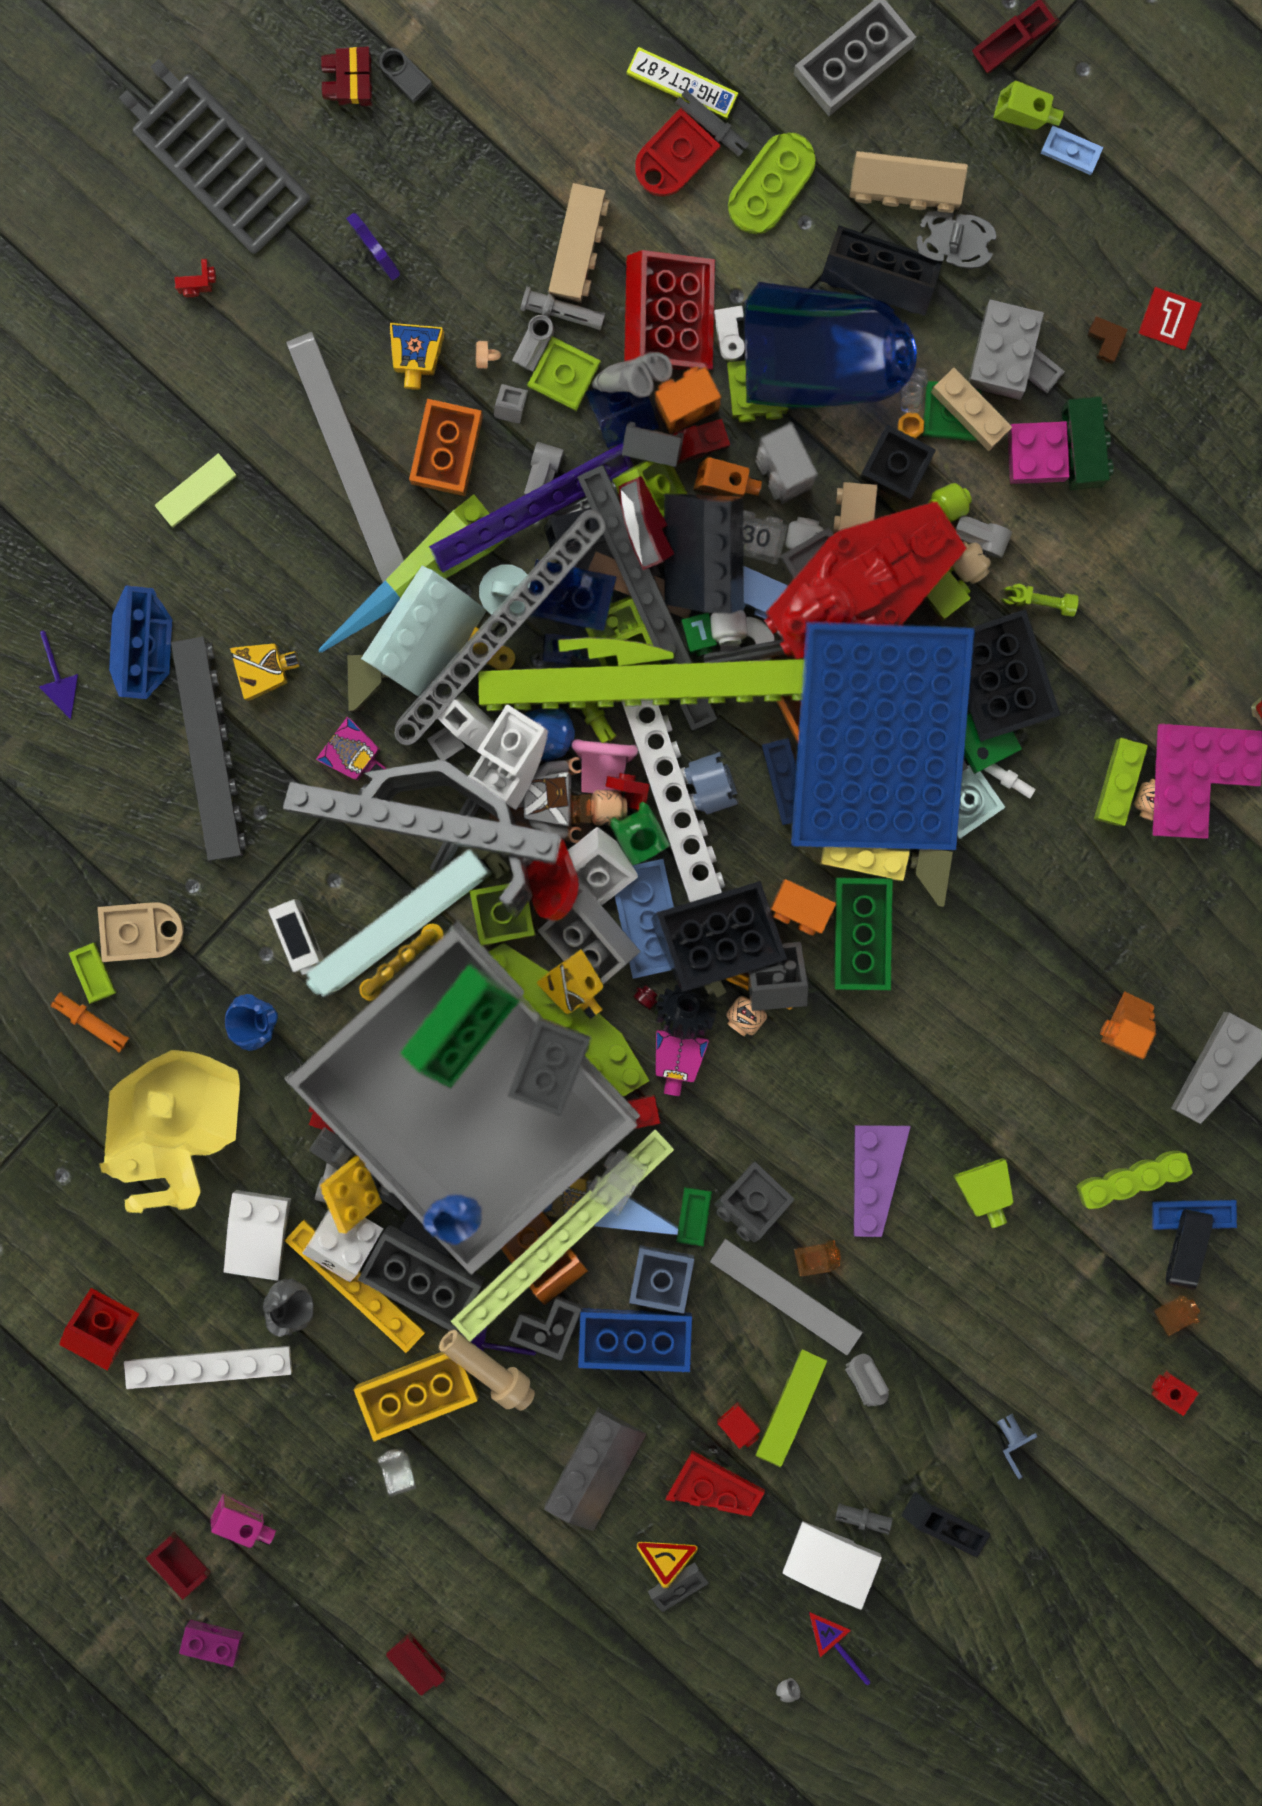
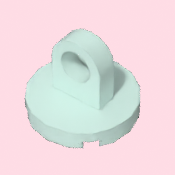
(498, 585)

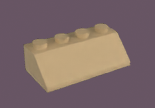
(908, 181)

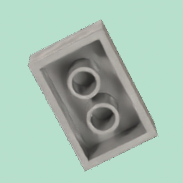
(1005, 349)
(595, 932)

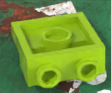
(740, 409)

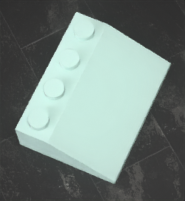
(423, 631)

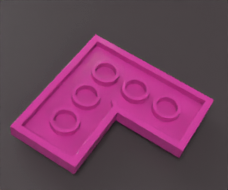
(1187, 766)

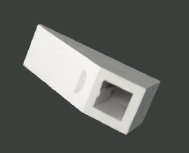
(466, 721)

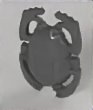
(957, 239)

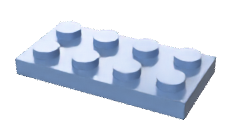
(636, 907)

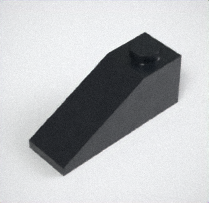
(945, 1524)

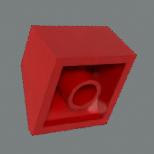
(98, 1329)

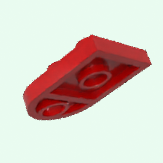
(675, 154)
(554, 885)

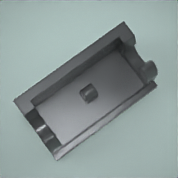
(652, 445)

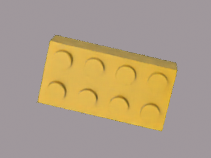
(414, 1394)

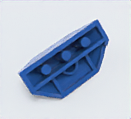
(139, 643)

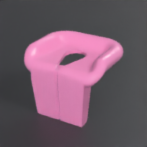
(602, 761)

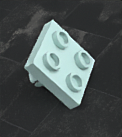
(977, 802)

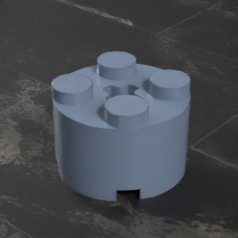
(712, 783)

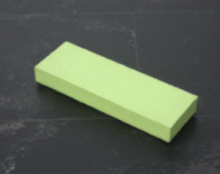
(195, 490)

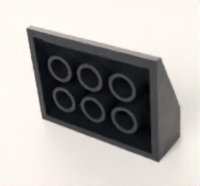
(707, 550)
(1008, 678)
(719, 936)

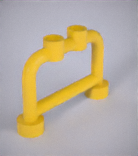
(372, 987)

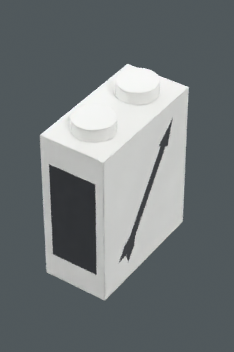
(296, 936)

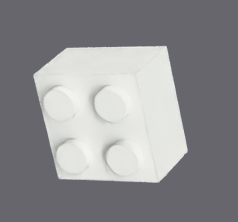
(342, 1251)

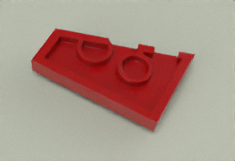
(714, 1486)

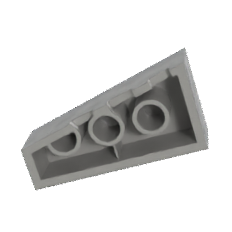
(1223, 1063)

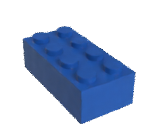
(635, 1340)

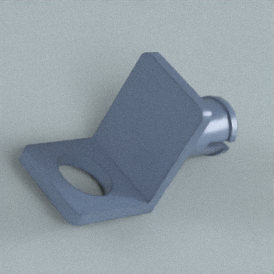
(1015, 1438)

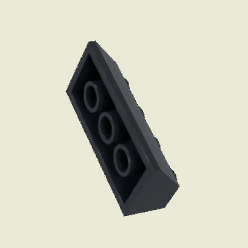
(881, 270)

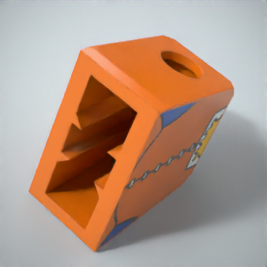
(714, 479)

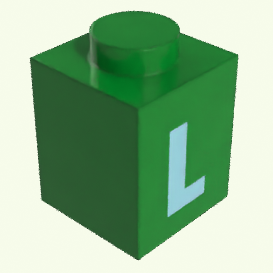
(699, 634)

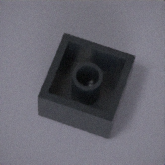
(897, 463)

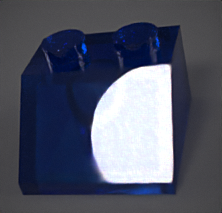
(617, 410)

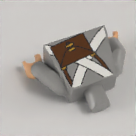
(549, 799)

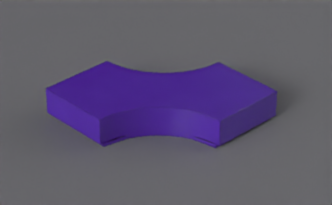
(373, 246)

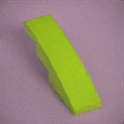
(791, 1408)

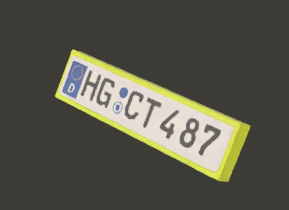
(676, 79)

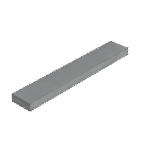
(786, 1296)

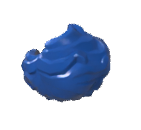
(559, 731)
(250, 1022)
(453, 1218)

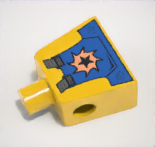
(415, 351)

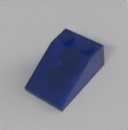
(577, 600)

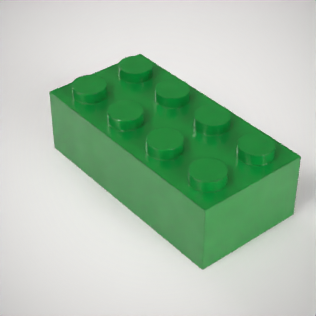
(862, 934)

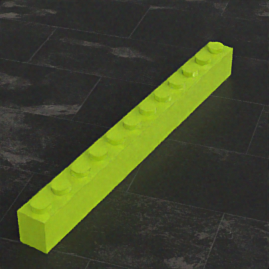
(641, 684)

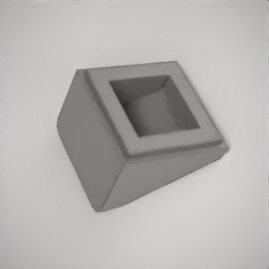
(510, 403)

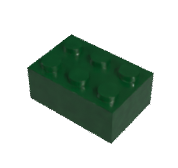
(1087, 443)

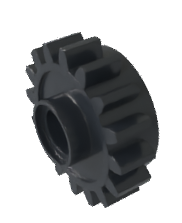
(685, 1013)

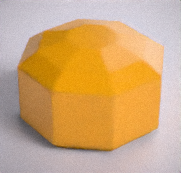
(911, 425)

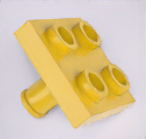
(350, 1194)

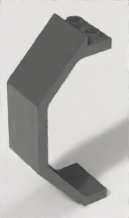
(388, 782)

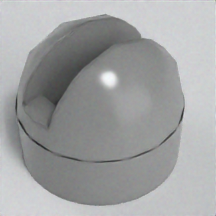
(788, 1690)

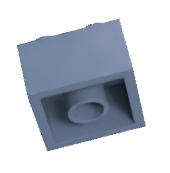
(661, 1279)

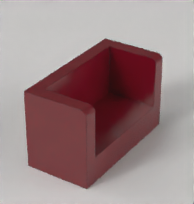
(178, 1565)

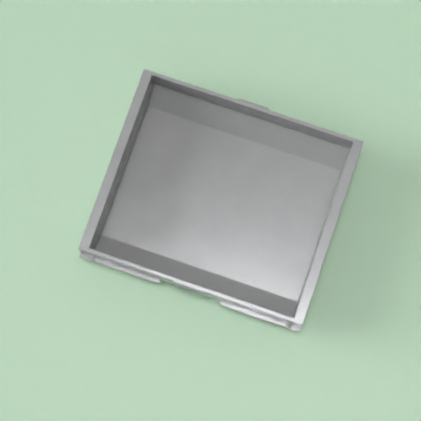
(465, 1138)

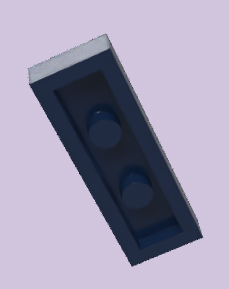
(782, 776)

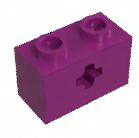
(211, 1643)

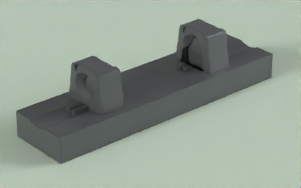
(337, 1153)

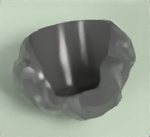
(288, 1307)

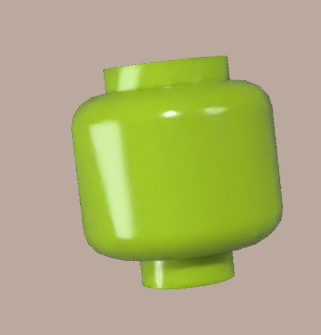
(952, 500)

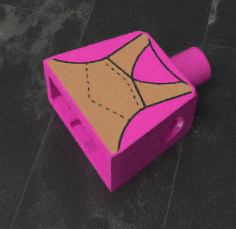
(231, 1517)

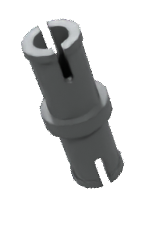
(863, 1519)

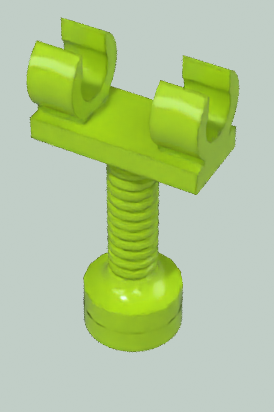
(1025, 596)

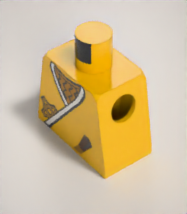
(262, 668)
(573, 985)

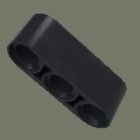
(1189, 1249)

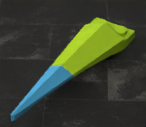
(391, 590)

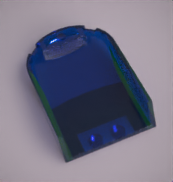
(823, 348)

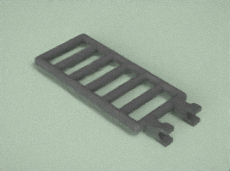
(245, 140)

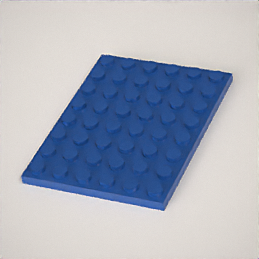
(881, 736)

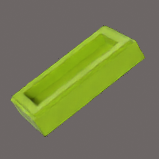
(92, 973)

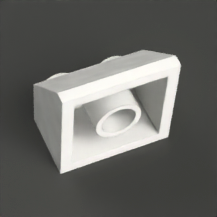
(601, 865)

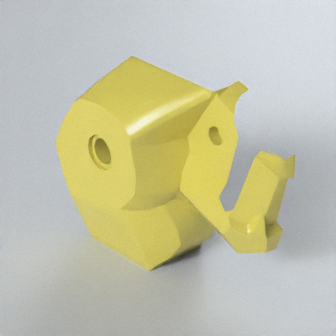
(162, 1118)

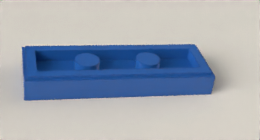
(1168, 1213)

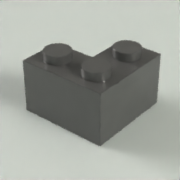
(782, 984)
(548, 1336)

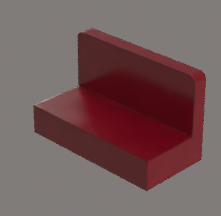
(416, 1664)

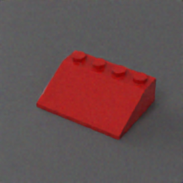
(670, 308)

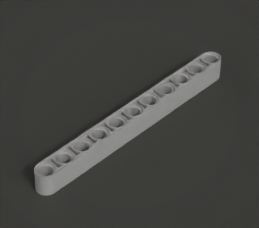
(346, 454)
(502, 614)

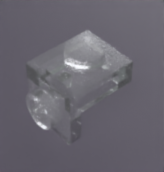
(397, 1472)

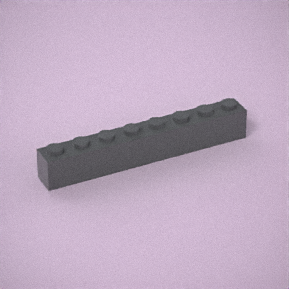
(207, 748)

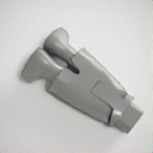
(634, 375)

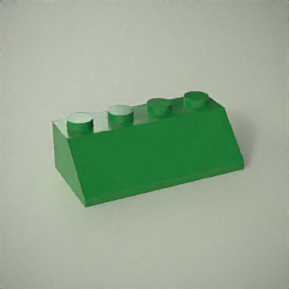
(459, 1027)

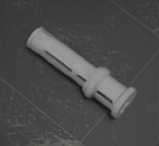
(548, 305)

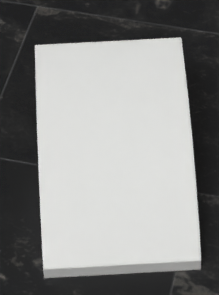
(510, 756)
(832, 1565)

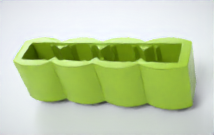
(1142, 1176)

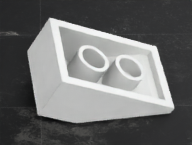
(256, 1234)

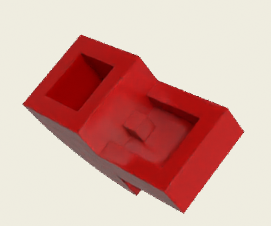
(703, 440)

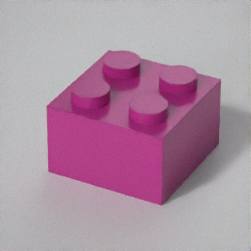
(1038, 452)

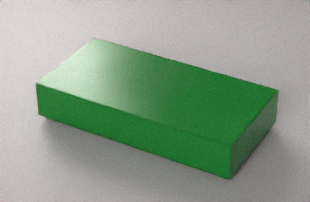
(693, 1216)

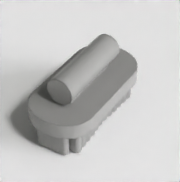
(867, 1380)

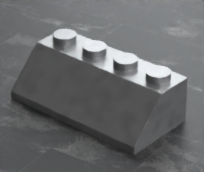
(594, 1470)

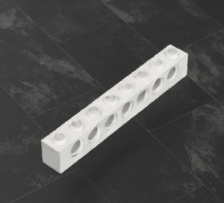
(667, 809)

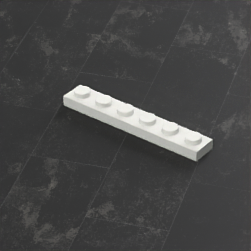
(208, 1367)

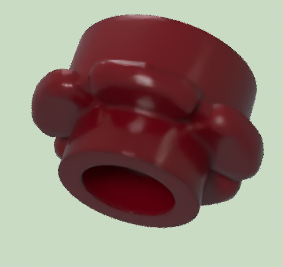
(645, 997)

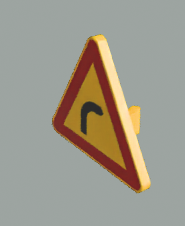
(666, 1559)

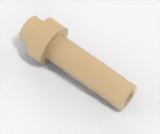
(508, 1386)

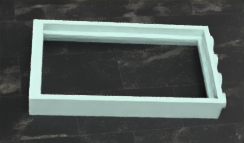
(398, 924)

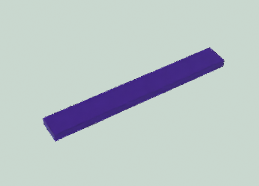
(523, 511)

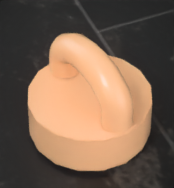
(484, 354)

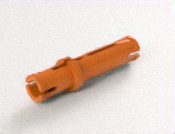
(81, 1016)

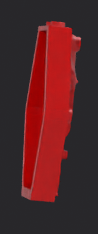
(867, 574)

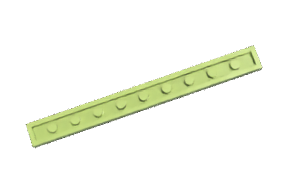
(548, 1248)

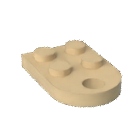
(136, 931)

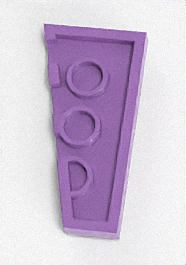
(876, 1169)

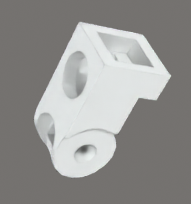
(730, 343)

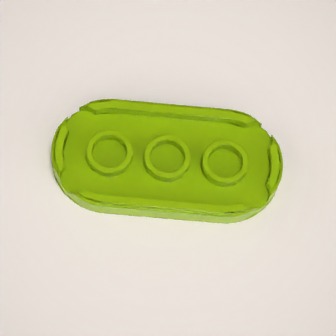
(771, 183)

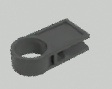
(408, 78)

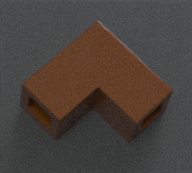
(1111, 336)

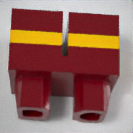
(353, 76)

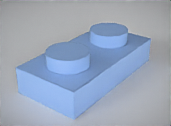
(1071, 150)

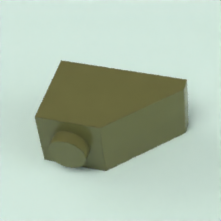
(362, 682)
(932, 872)

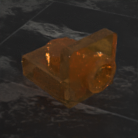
(581, 809)
(817, 1258)
(1177, 1314)

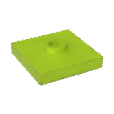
(564, 373)

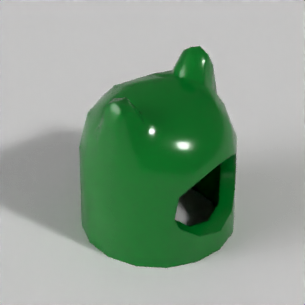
(640, 835)

